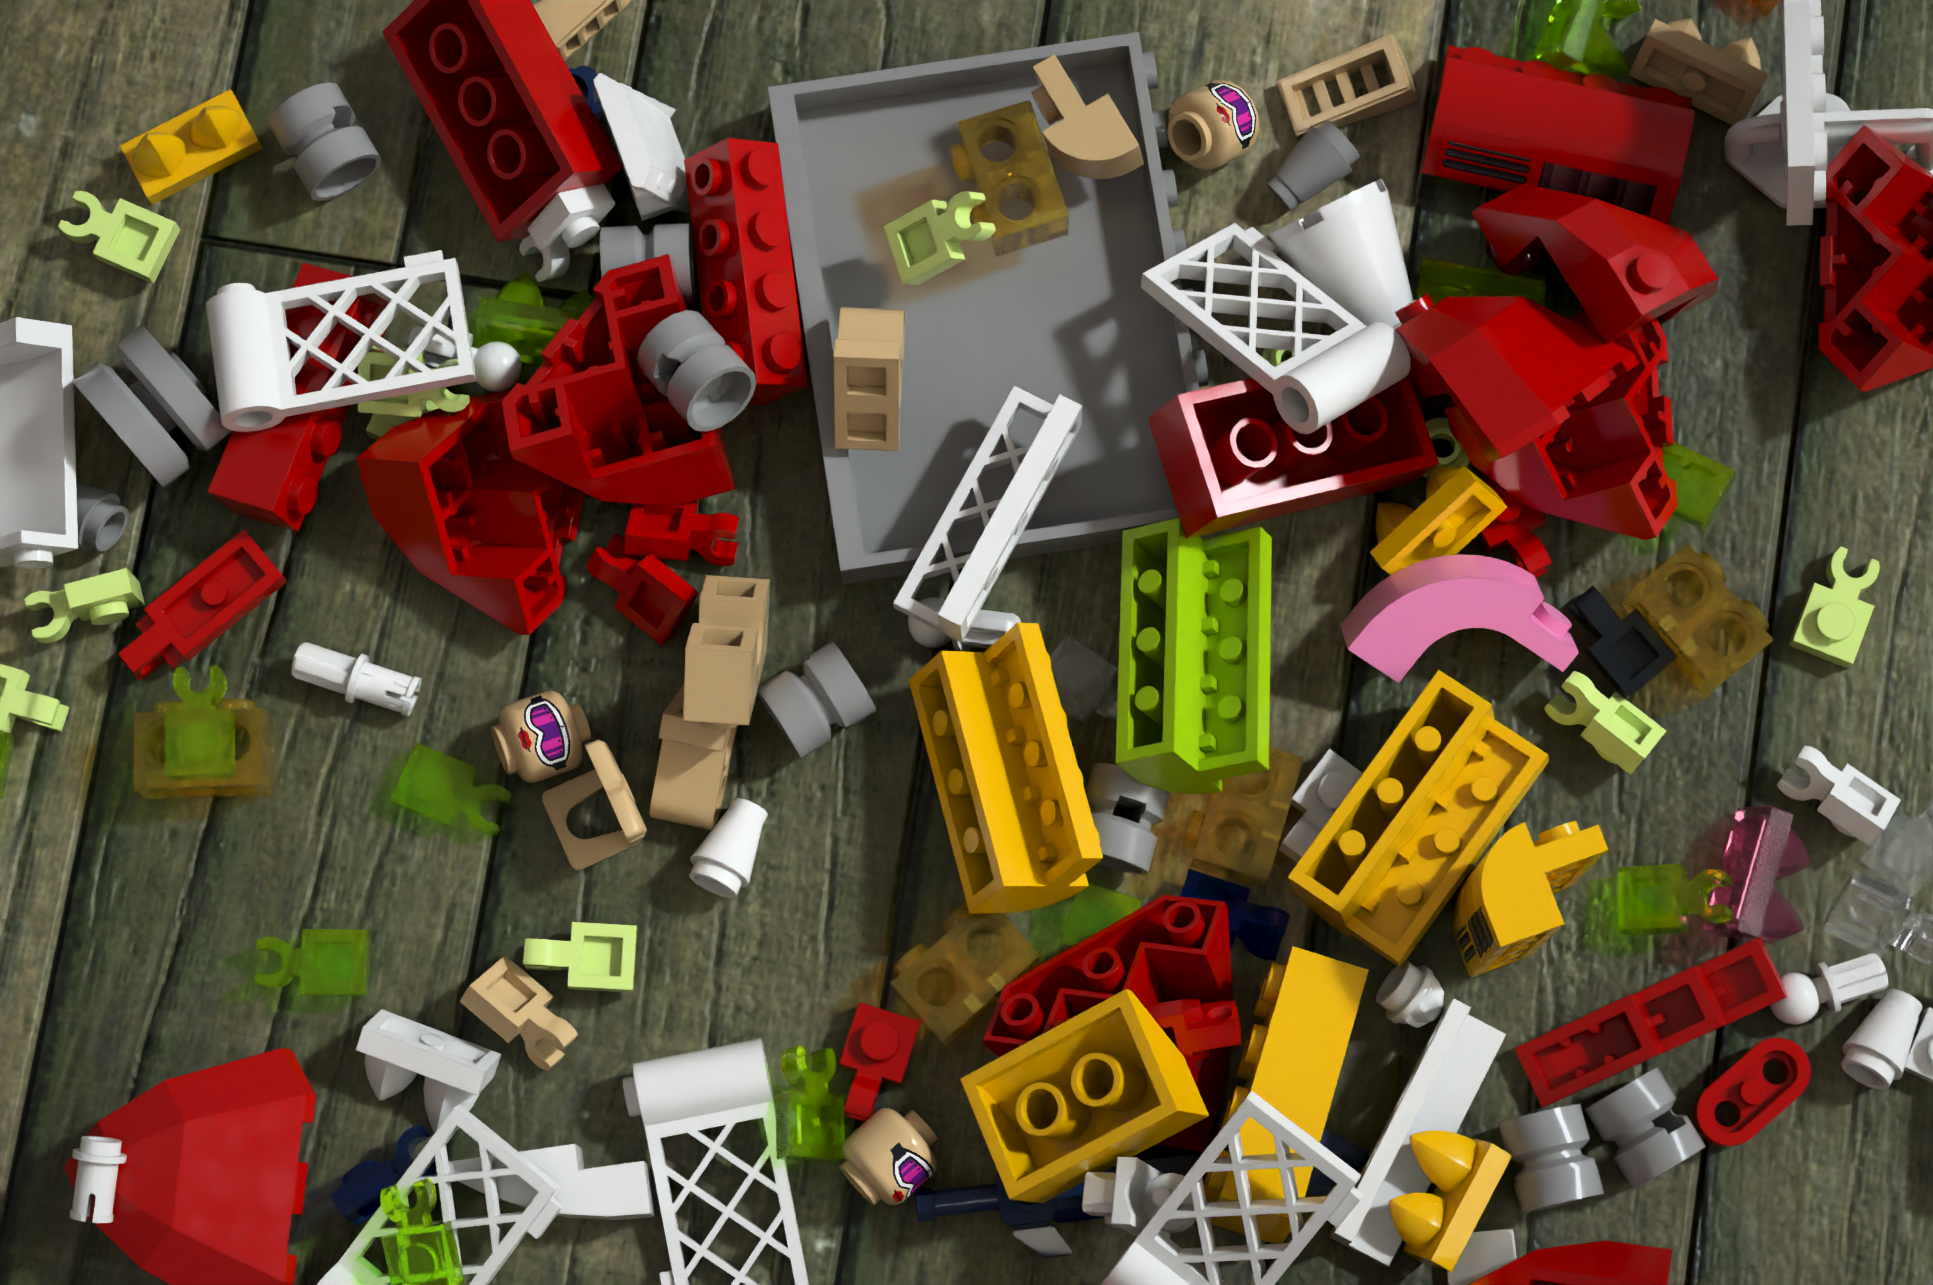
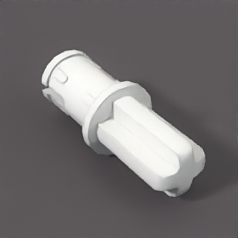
(356, 678)

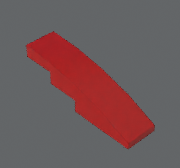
(1651, 1022)

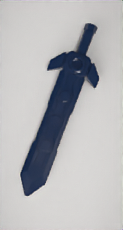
(1031, 1218)

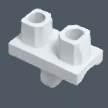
(1132, 1196)

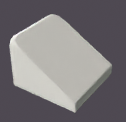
(1482, 1255)

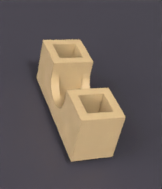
(726, 652)

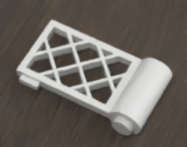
(254, 343)
(1324, 372)
(702, 1093)
(1159, 1261)
(356, 1270)

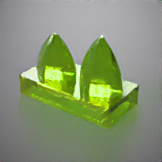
(1578, 40)
(522, 320)

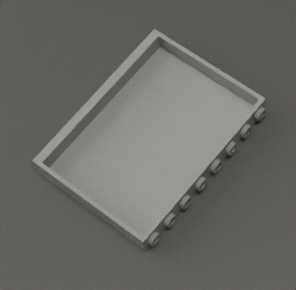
(1034, 319)

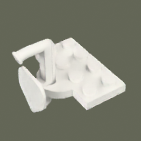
(1805, 128)

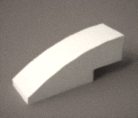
(590, 1193)

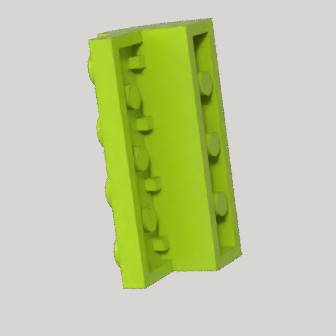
(1193, 657)

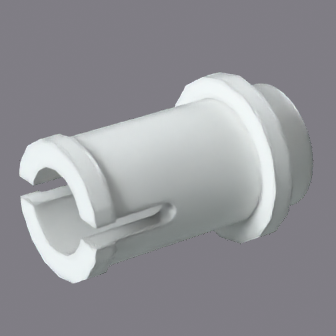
(96, 1175)

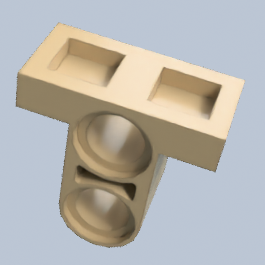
(868, 378)
(690, 769)

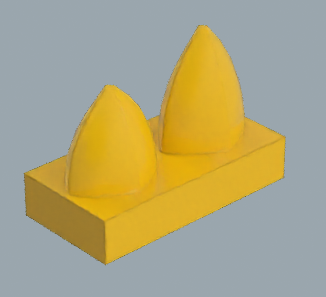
(191, 147)
(1452, 516)
(1465, 1176)

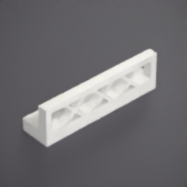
(1008, 518)
(1431, 1100)

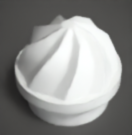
(1411, 995)

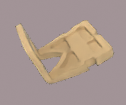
(564, 797)

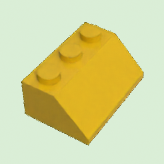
(1082, 1098)

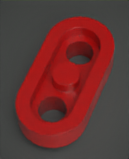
(1750, 1094)

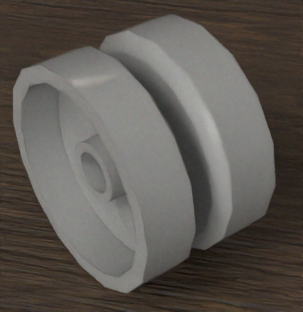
(154, 405)

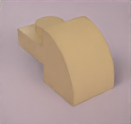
(1088, 138)

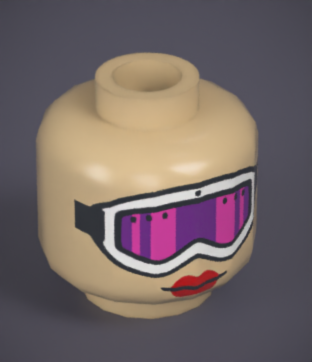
(1212, 124)
(540, 736)
(889, 1156)

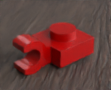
(674, 530)
(1514, 531)
(648, 589)
(878, 1051)

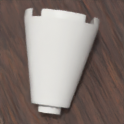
(1351, 254)

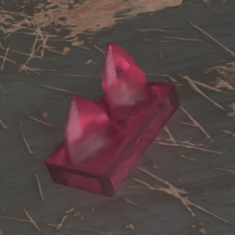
(1757, 853)

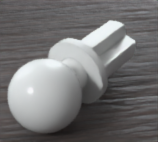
(495, 363)
(983, 632)
(1833, 985)

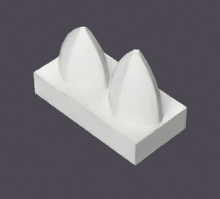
(451, 1066)

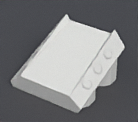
(645, 147)

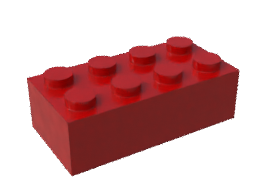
(502, 105)
(1242, 464)

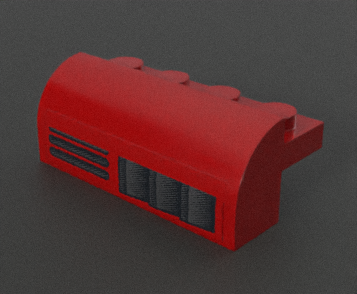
(1558, 130)

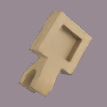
(516, 1005)

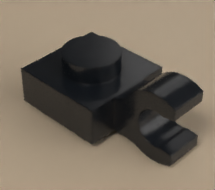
(1626, 649)

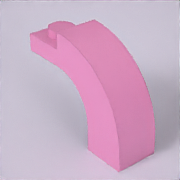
(1449, 595)

